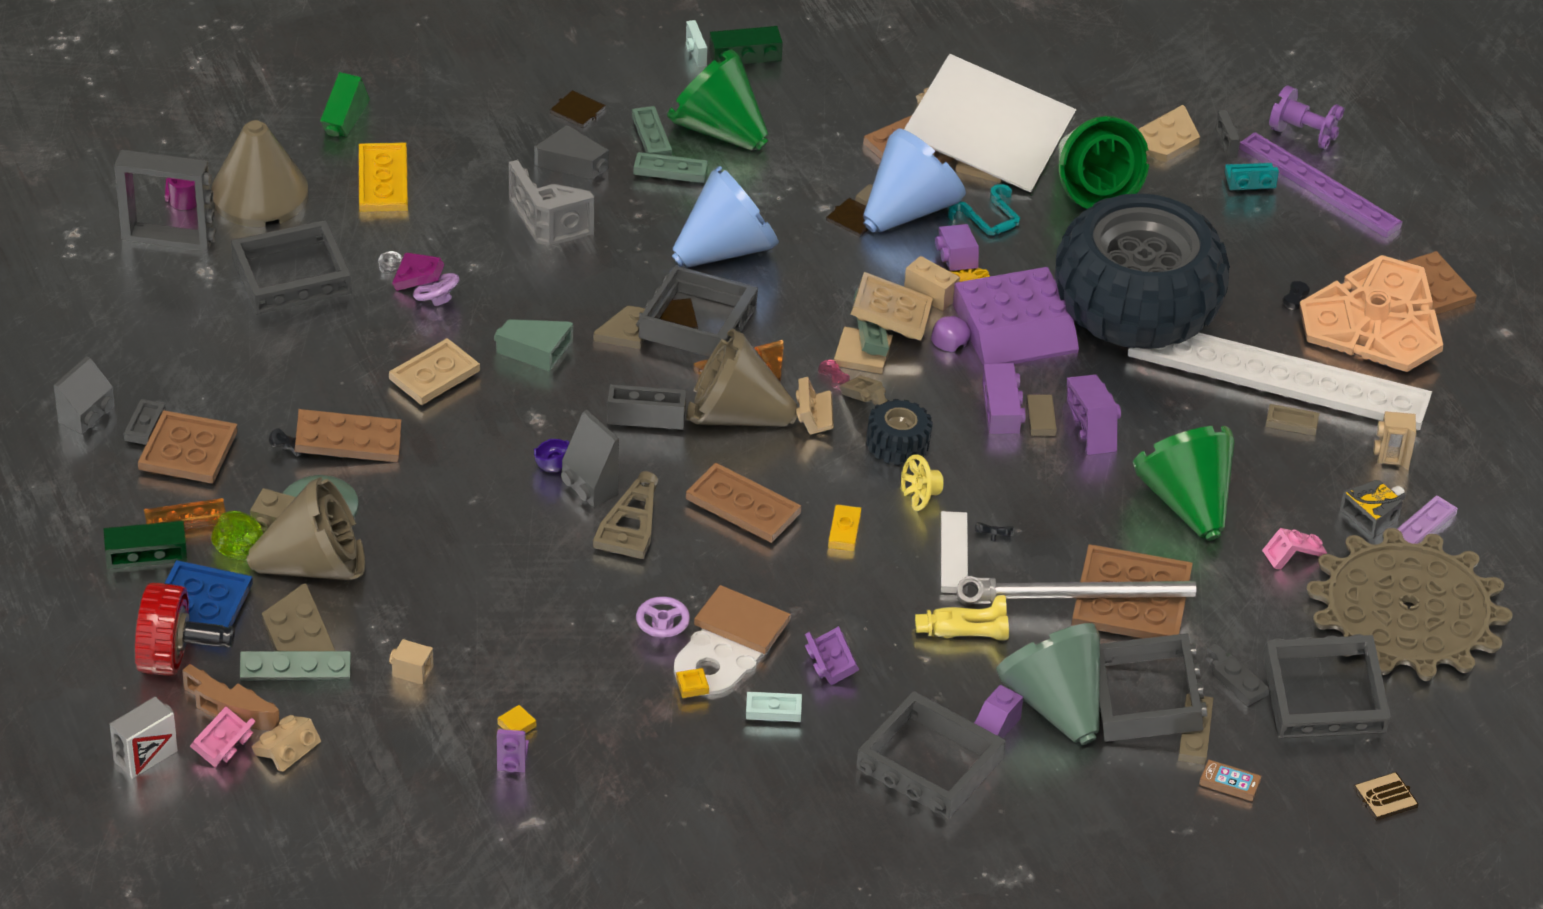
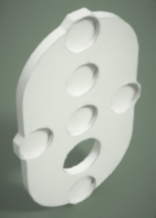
(730, 656)

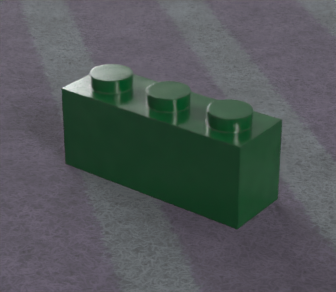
(751, 44)
(145, 544)

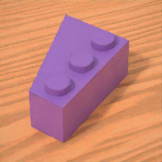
(1095, 411)

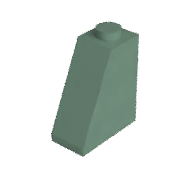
(534, 341)

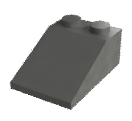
(592, 461)

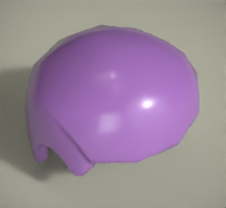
(950, 333)

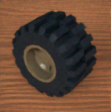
(898, 431)

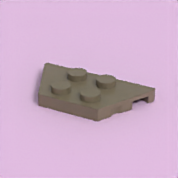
(296, 623)

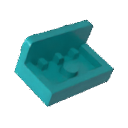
(1251, 176)

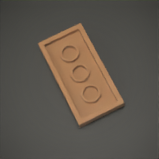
(348, 435)
(743, 502)

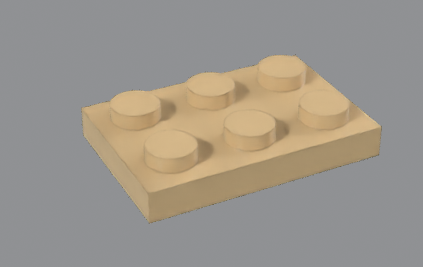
(434, 371)

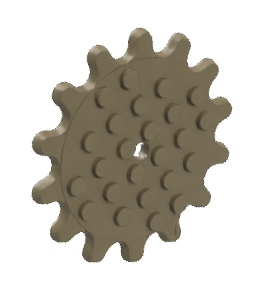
(1448, 599)

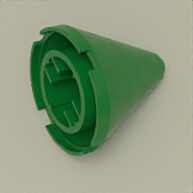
(722, 105)
(1102, 160)
(1192, 476)

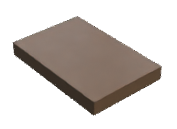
(742, 619)

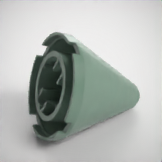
(1060, 679)

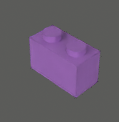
(957, 247)

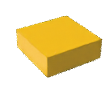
(692, 682)
(517, 719)

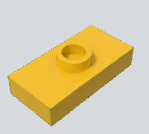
(844, 528)

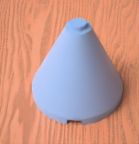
(909, 184)
(722, 225)

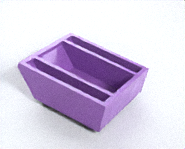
(1016, 317)

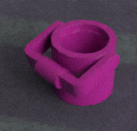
(180, 193)

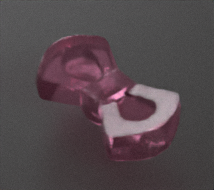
(831, 369)

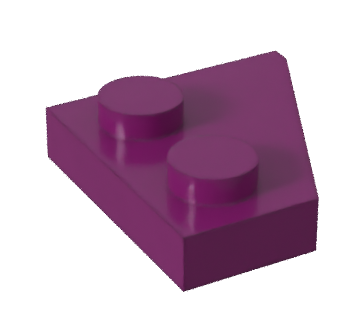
(417, 270)

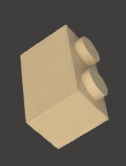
(932, 281)

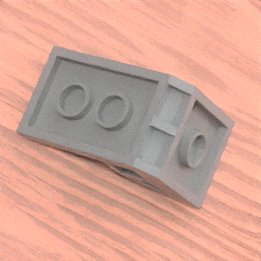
(552, 211)

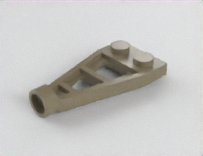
(626, 540)

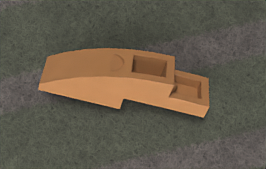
(214, 696)

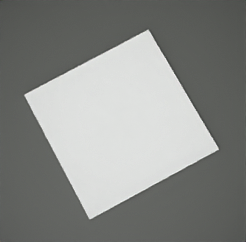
(990, 122)

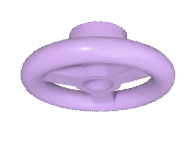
(437, 291)
(662, 619)

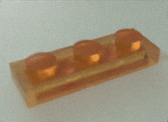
(193, 514)

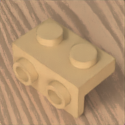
(814, 408)
(287, 741)

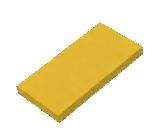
(383, 177)

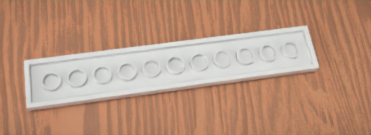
(1290, 376)

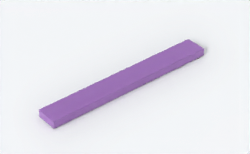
(1321, 185)

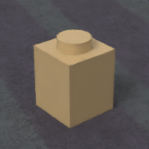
(411, 661)

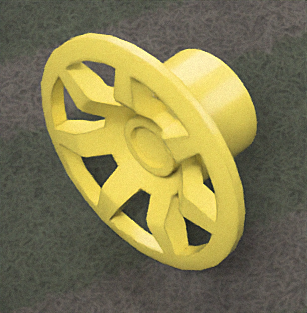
(924, 481)

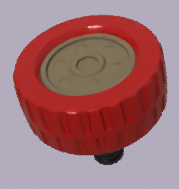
(165, 630)

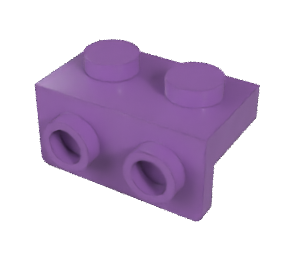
(832, 655)

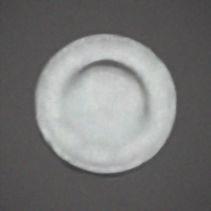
(389, 262)

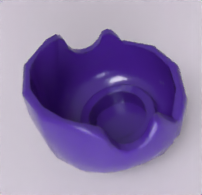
(550, 454)

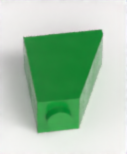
(344, 105)

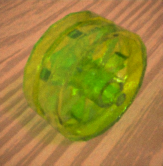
(234, 541)

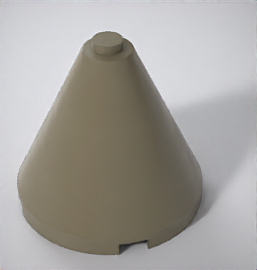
(259, 180)
(740, 389)
(311, 538)

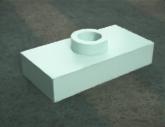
(696, 43)
(773, 706)

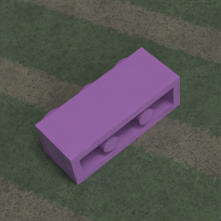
(1003, 398)

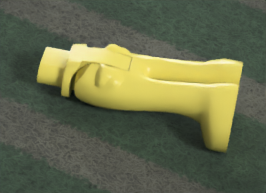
(966, 622)

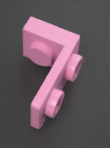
(1287, 542)

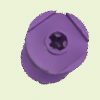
(1299, 115)

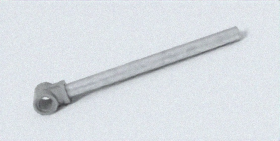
(988, 589)

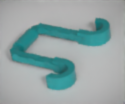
(996, 190)

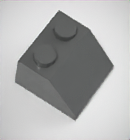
(83, 396)

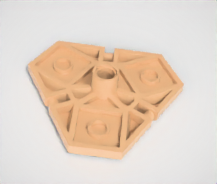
(1383, 311)

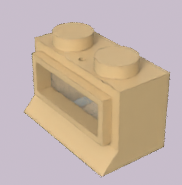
(1396, 438)

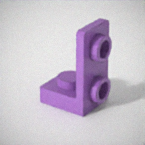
(511, 750)

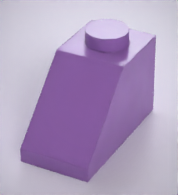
(1000, 711)

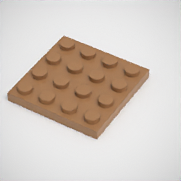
(1134, 615)

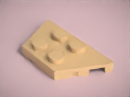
(1170, 134)

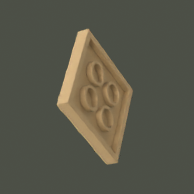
(892, 306)

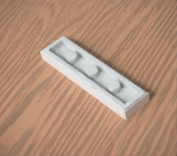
(953, 550)

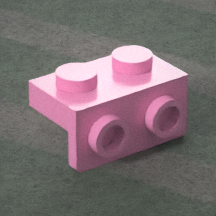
(221, 737)

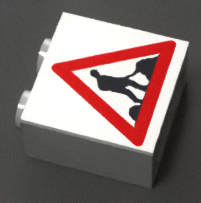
(143, 737)

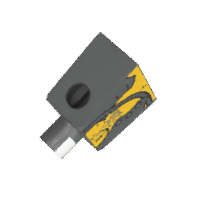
(1373, 506)

